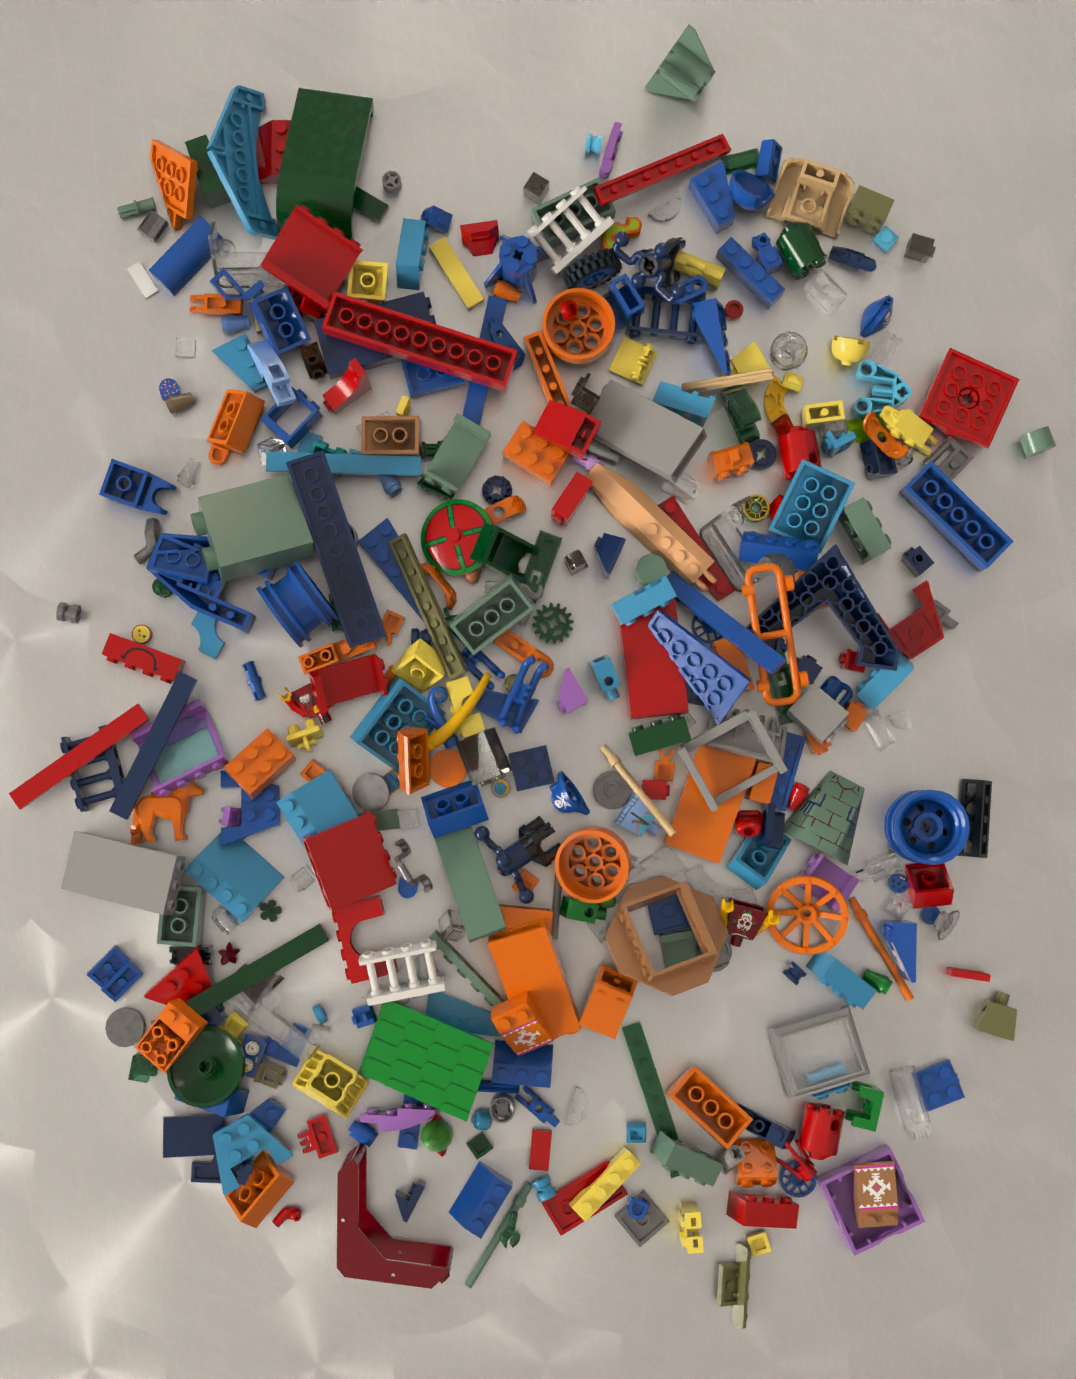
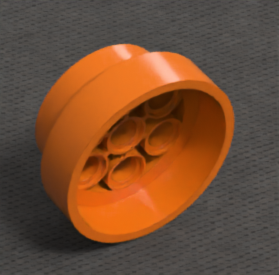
(596, 310)
(583, 885)

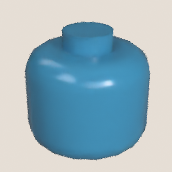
(481, 1119)

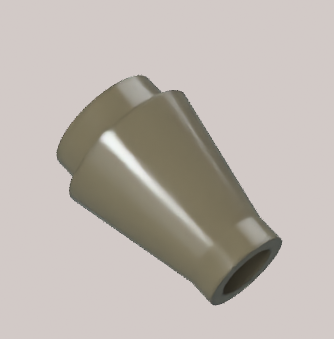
(179, 402)

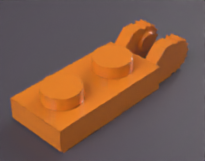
(216, 305)

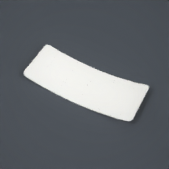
(142, 279)

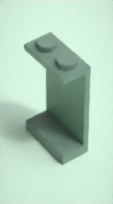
(457, 455)

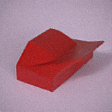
(480, 237)

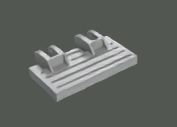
(744, 741)

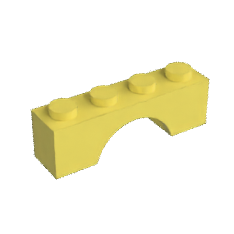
(596, 1194)

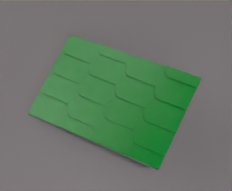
(426, 1059)

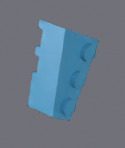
(411, 253)
(684, 403)
(643, 601)
(883, 682)
(841, 979)

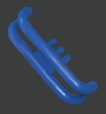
(472, 661)
(521, 693)

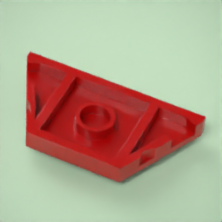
(182, 981)

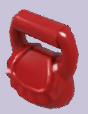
(749, 825)

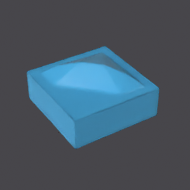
(636, 1132)

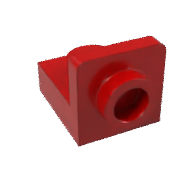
(847, 661)

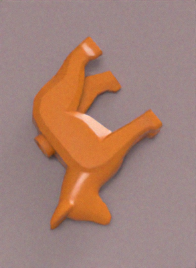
(172, 807)

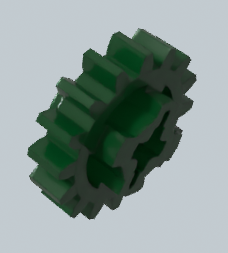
(555, 615)

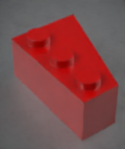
(762, 1210)

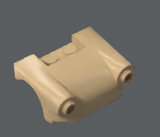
(812, 195)

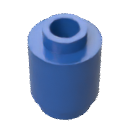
(363, 1133)

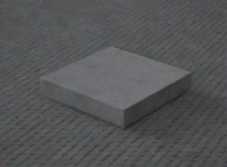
(645, 1228)

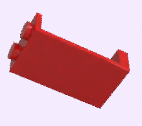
(348, 681)

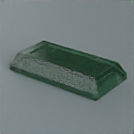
(741, 160)

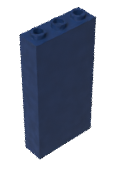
(339, 353)

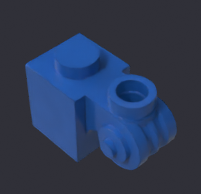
(767, 255)

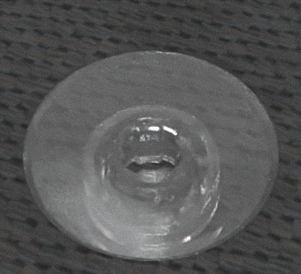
(945, 923)

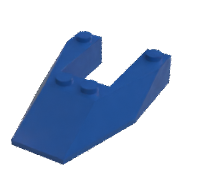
(204, 596)

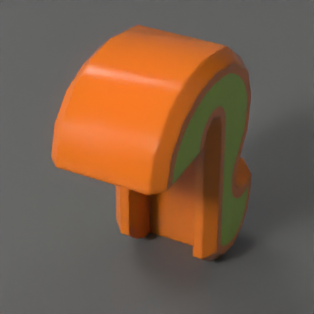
(631, 227)

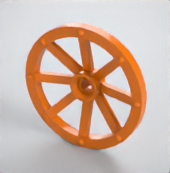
(809, 918)

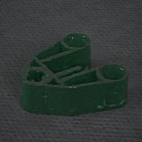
(742, 413)

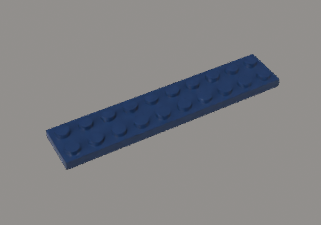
(336, 549)

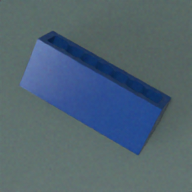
(184, 257)

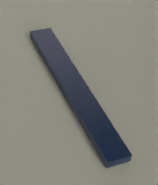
(153, 745)

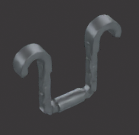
(404, 871)

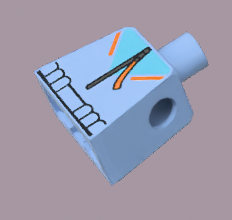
(637, 817)

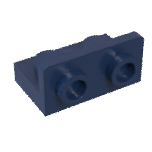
(876, 461)

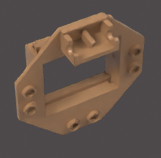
(629, 951)

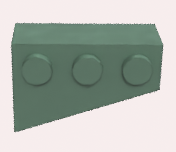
(686, 1160)

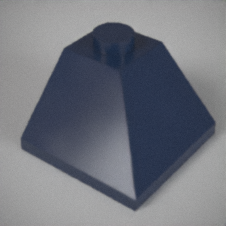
(608, 551)

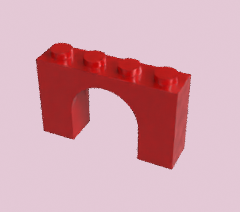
(346, 920)

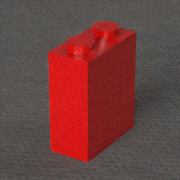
(571, 499)

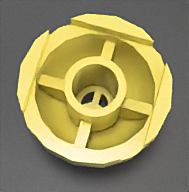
(849, 349)

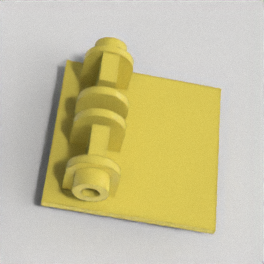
(633, 360)

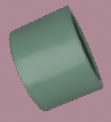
(1037, 442)
(650, 568)

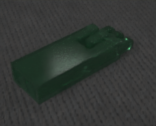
(543, 560)
(781, 691)

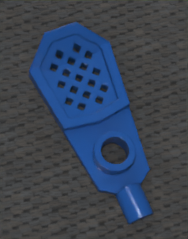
(506, 339)

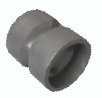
(502, 1107)

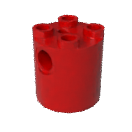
(797, 445)
(821, 1130)

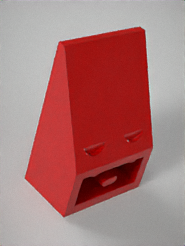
(567, 428)

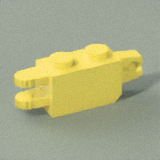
(908, 428)

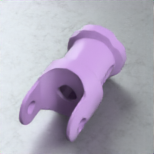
(589, 464)

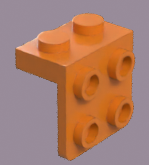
(758, 1164)

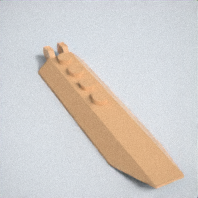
(651, 525)

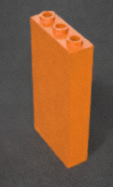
(697, 827)
(531, 965)

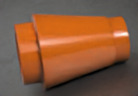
(506, 290)

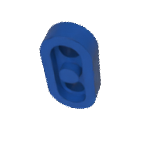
(691, 292)

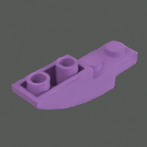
(399, 1119)

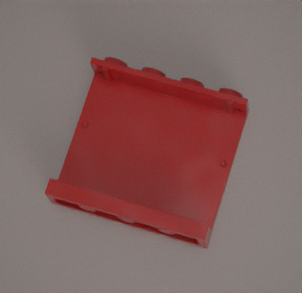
(311, 256)
(350, 861)

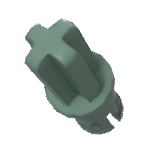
(136, 207)

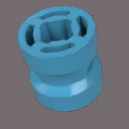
(543, 1187)

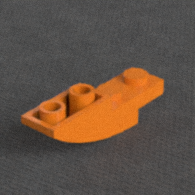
(333, 654)

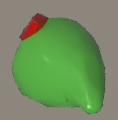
(437, 1135)

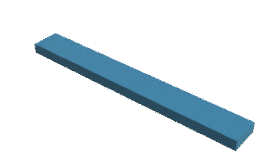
(352, 463)

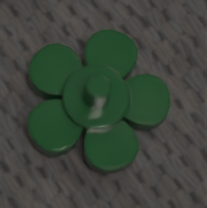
(270, 911)

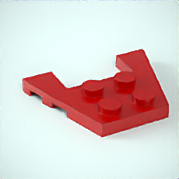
(919, 629)

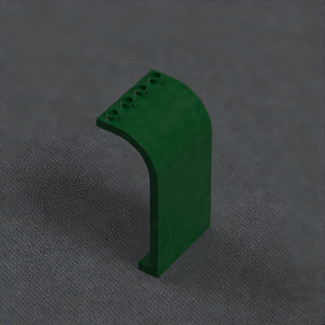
(323, 157)

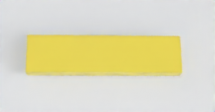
(456, 273)

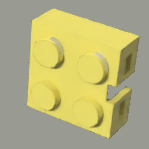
(690, 1220)

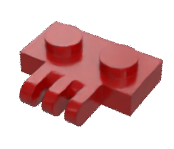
(319, 1137)

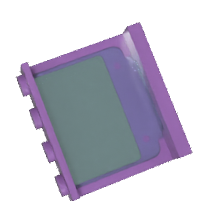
(189, 752)

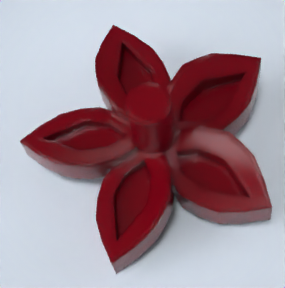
(228, 954)

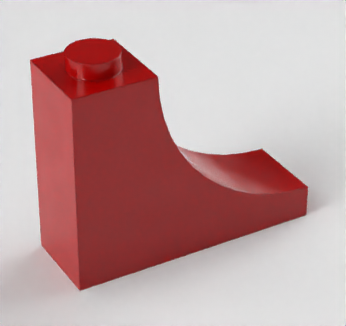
(348, 388)

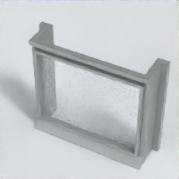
(819, 1053)

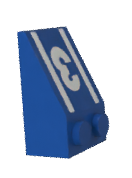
(902, 944)

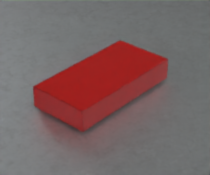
(968, 974)
(540, 1149)

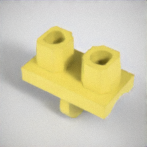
(306, 737)

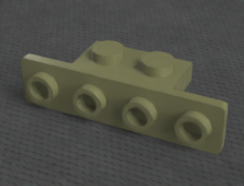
(734, 1285)

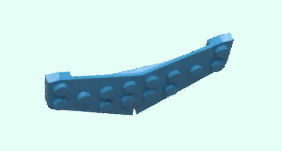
(235, 160)

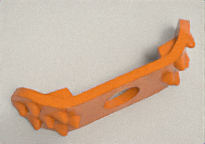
(890, 447)
(512, 506)
(450, 594)

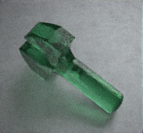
(510, 1232)

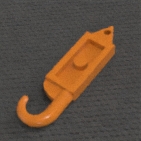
(522, 649)

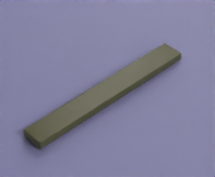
(428, 606)

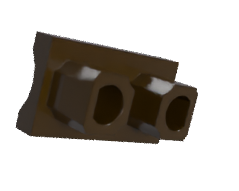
(313, 361)

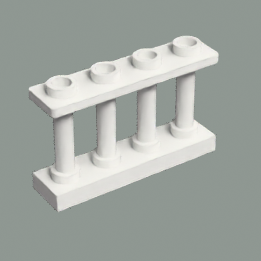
(587, 236)
(396, 990)

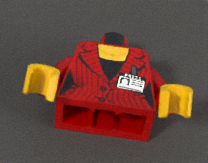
(304, 704)

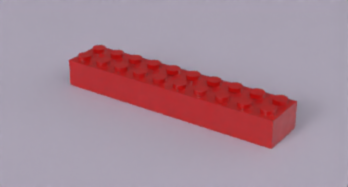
(419, 341)

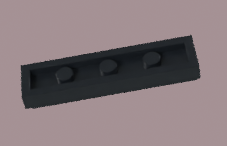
(981, 816)

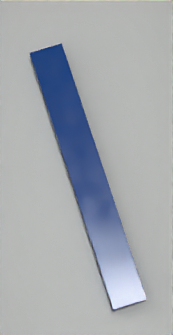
(476, 392)
(726, 625)

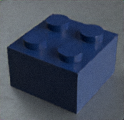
(531, 768)

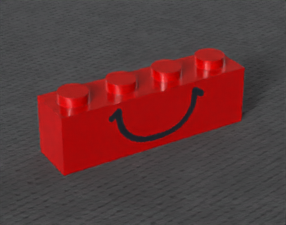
(142, 657)

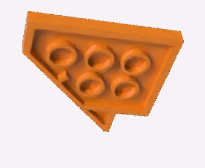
(176, 180)

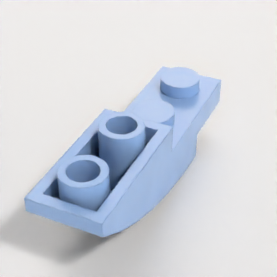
(273, 371)

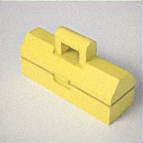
(692, 266)

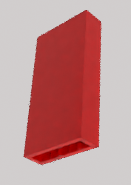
(651, 677)

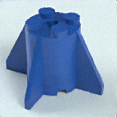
(517, 264)

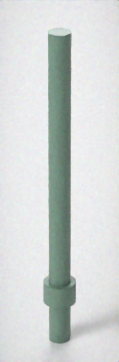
(519, 1201)

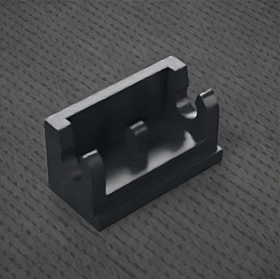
(181, 952)

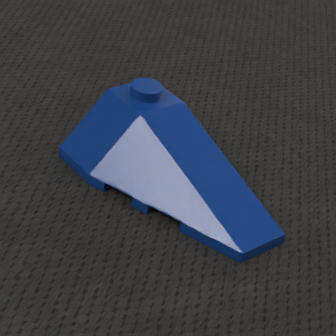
(712, 321)

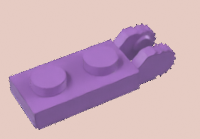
(611, 151)

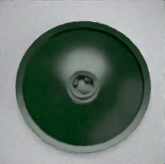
(208, 1069)

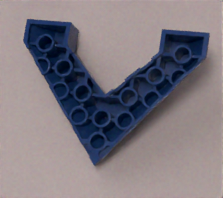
(835, 584)

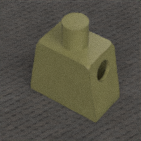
(997, 1017)

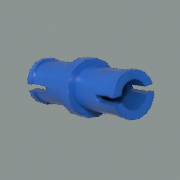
(254, 680)

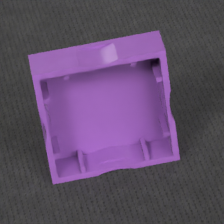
(839, 1192)

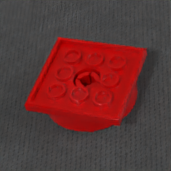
(984, 387)

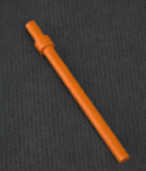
(862, 915)

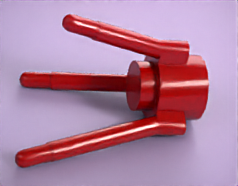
(805, 1168)

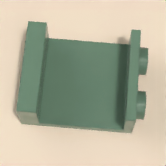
(677, 946)

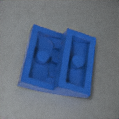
(114, 973)

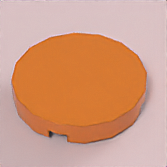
(447, 768)

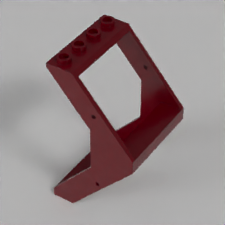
(366, 1244)

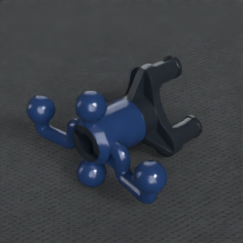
(654, 264)
(522, 852)

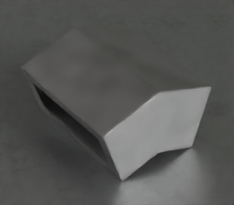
(153, 226)

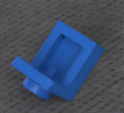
(437, 218)

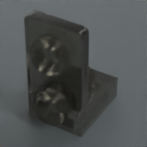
(583, 397)

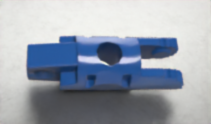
(543, 1114)

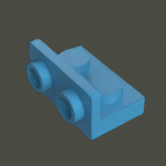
(833, 447)

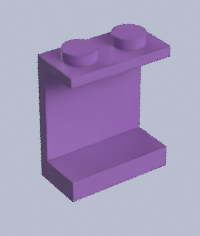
(824, 868)

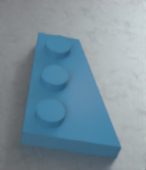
(239, 360)

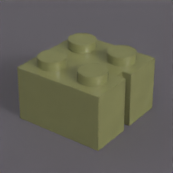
(868, 210)

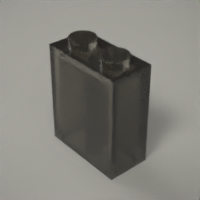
(484, 757)

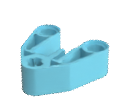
(880, 376)

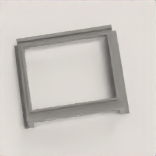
(723, 727)

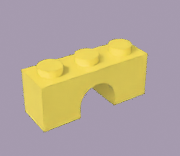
(458, 691)

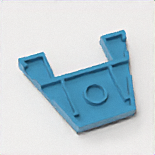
(241, 1141)

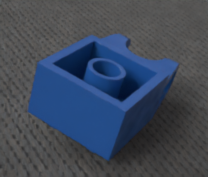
(141, 489)

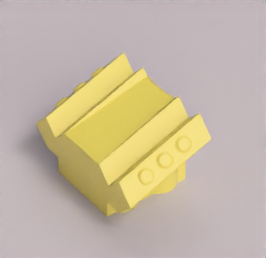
(330, 1083)

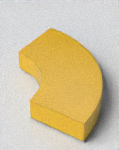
(774, 399)

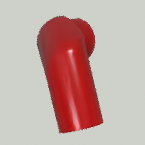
(291, 1213)

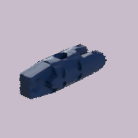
(852, 258)

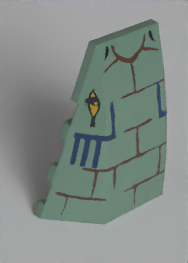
(828, 817)

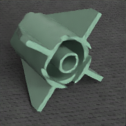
(684, 69)

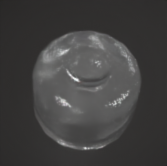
(907, 459)

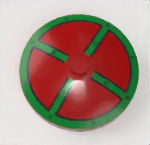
(451, 535)

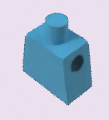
(602, 668)

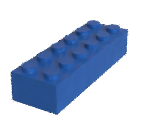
(956, 516)

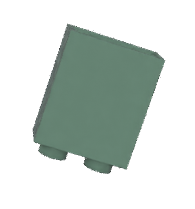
(253, 528)

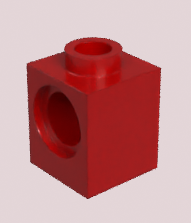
(656, 789)

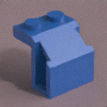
(254, 292)
(623, 301)

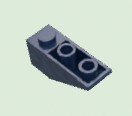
(768, 1128)

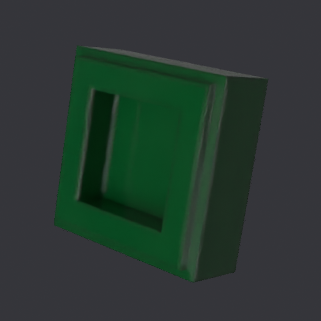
(479, 1145)

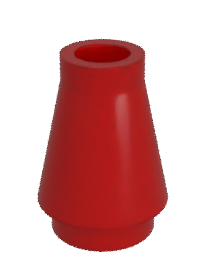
(797, 796)

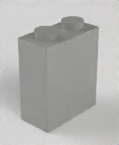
(818, 714)

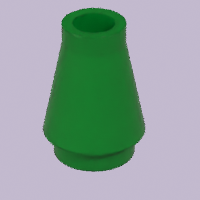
(878, 981)

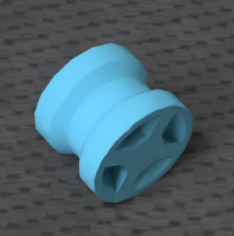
(593, 143)

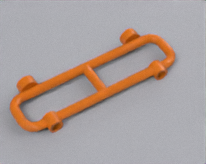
(784, 584)

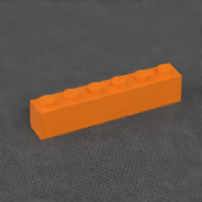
(545, 368)

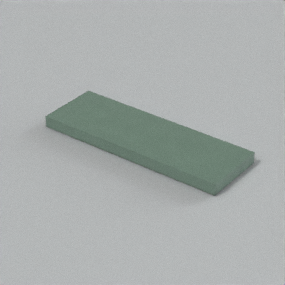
(470, 884)

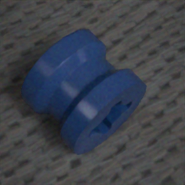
(794, 973)

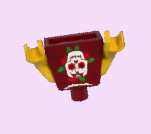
(745, 920)

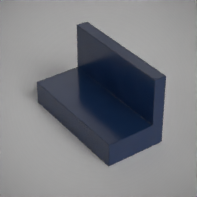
(772, 828)

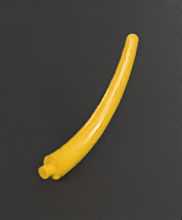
(447, 730)

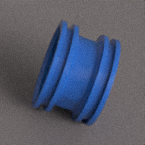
(298, 604)
(953, 819)

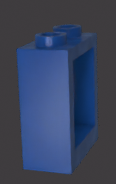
(276, 412)

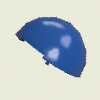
(750, 191)

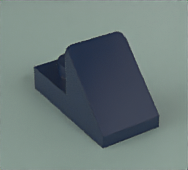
(407, 1203)

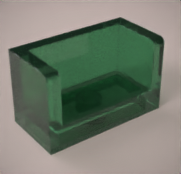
(141, 1068)

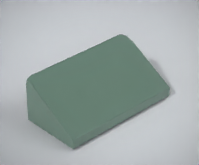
(386, 819)

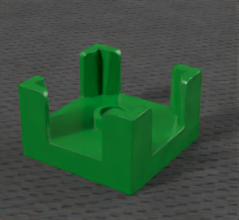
(871, 1106)

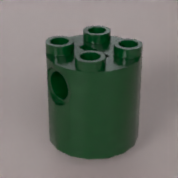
(801, 249)

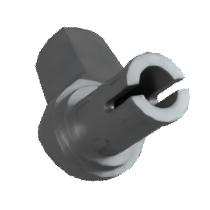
(152, 534)

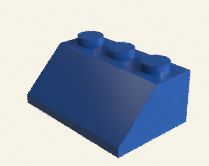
(280, 320)
(454, 809)
(526, 1070)
(480, 1199)

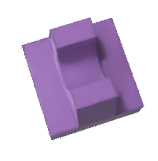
(231, 816)

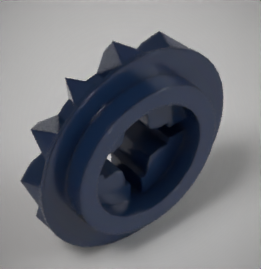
(770, 453)
(498, 481)

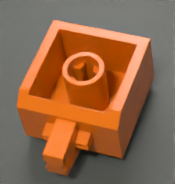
(730, 461)

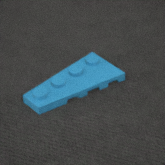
(460, 1014)

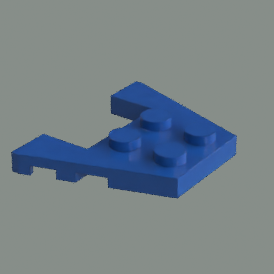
(256, 814)

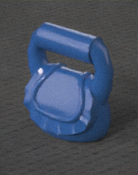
(834, 687)

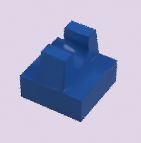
(363, 1016)

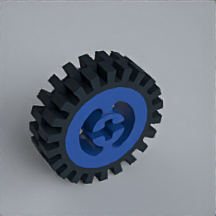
(592, 270)

